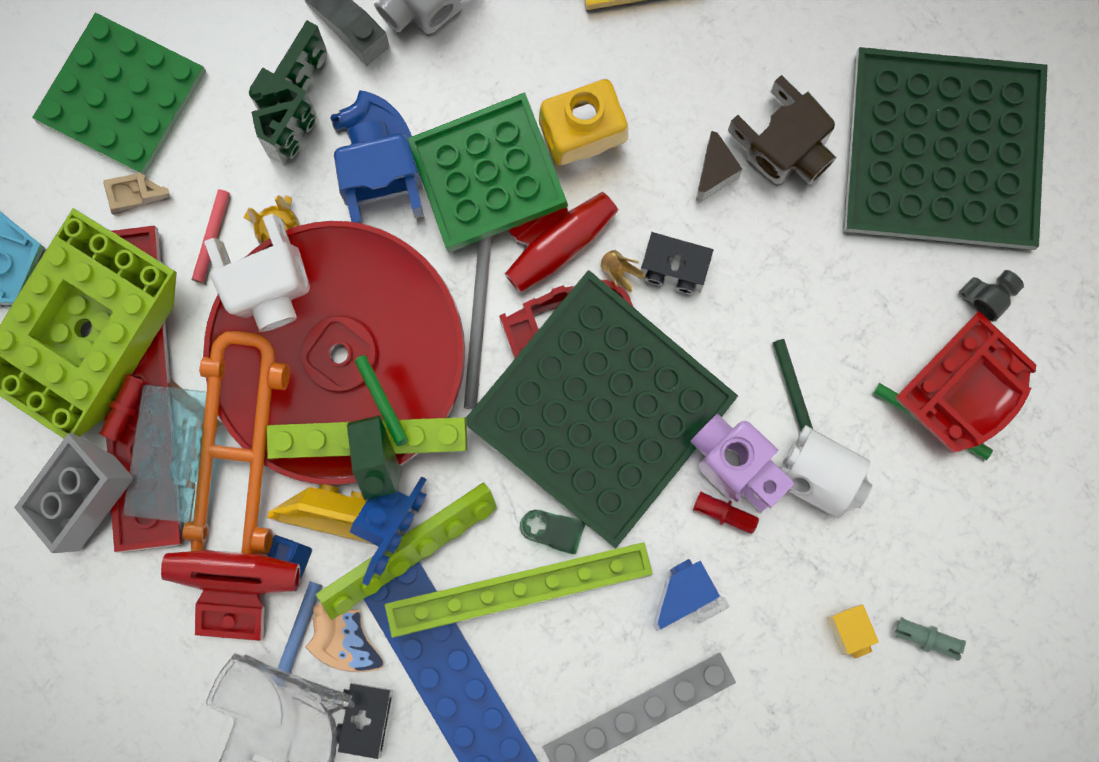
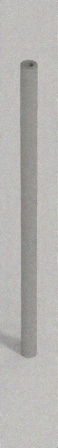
(477, 323)

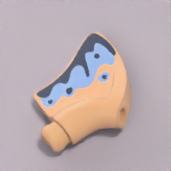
(342, 642)

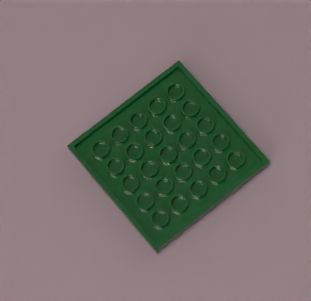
(947, 148)
(600, 409)

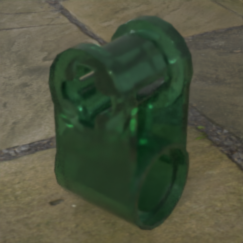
(559, 531)

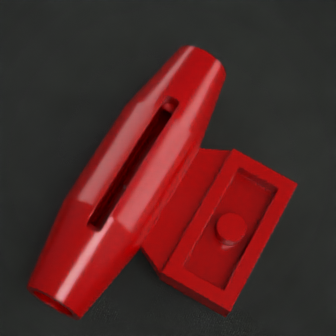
(557, 239)
(230, 588)

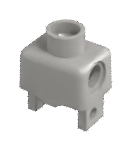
(426, 14)

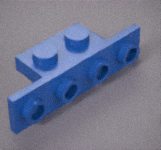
(383, 520)

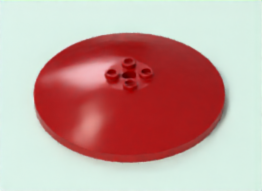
(377, 303)

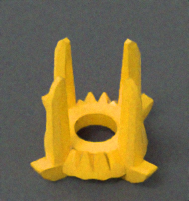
(280, 210)

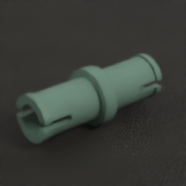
(929, 639)

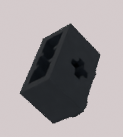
(692, 267)
(369, 740)

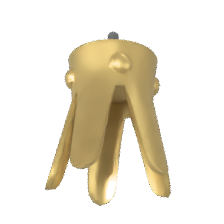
(616, 264)

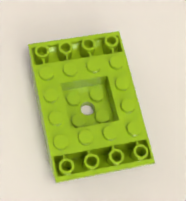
(81, 279)

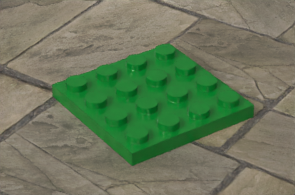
(119, 94)
(487, 172)

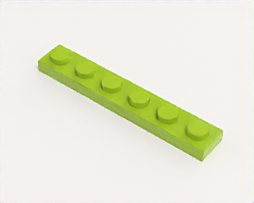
(333, 440)
(413, 547)

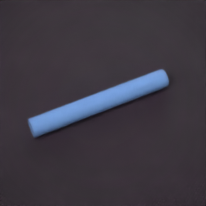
(299, 627)

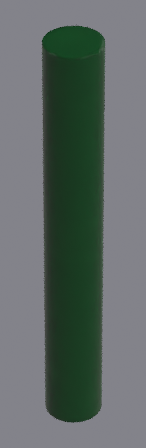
(792, 384)

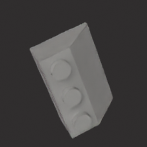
(73, 494)

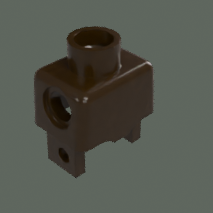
(792, 139)

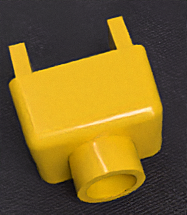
(576, 138)

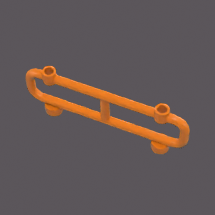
(272, 376)

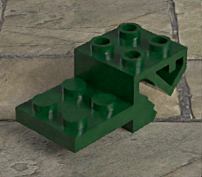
(282, 96)

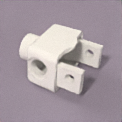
(261, 282)

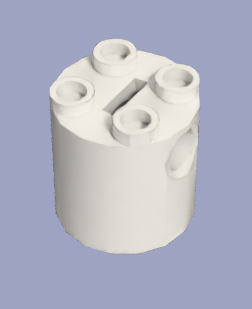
(827, 473)

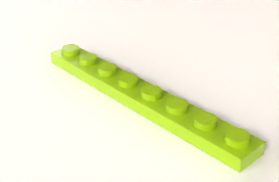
(518, 590)

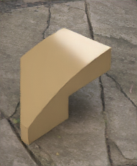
(132, 192)

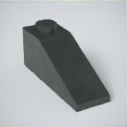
(353, 27)

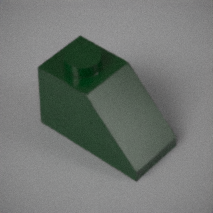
(373, 458)

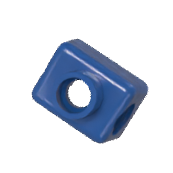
(376, 168)

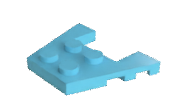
(17, 259)

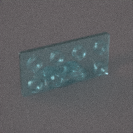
(166, 454)

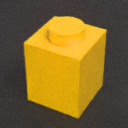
(853, 631)

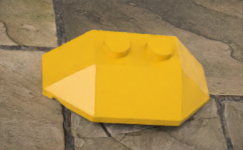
(321, 511)

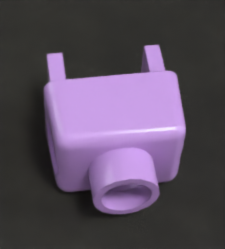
(755, 468)

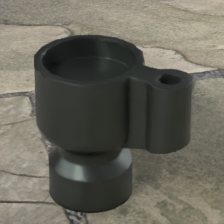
(992, 299)

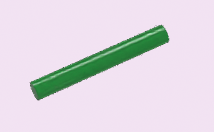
(381, 400)

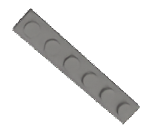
(642, 712)

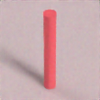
(211, 232)

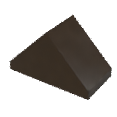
(718, 169)

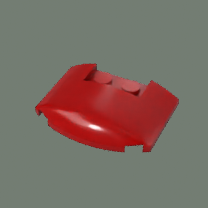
(970, 386)

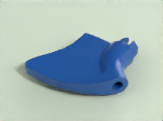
(370, 108)

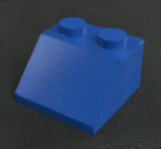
(684, 593)

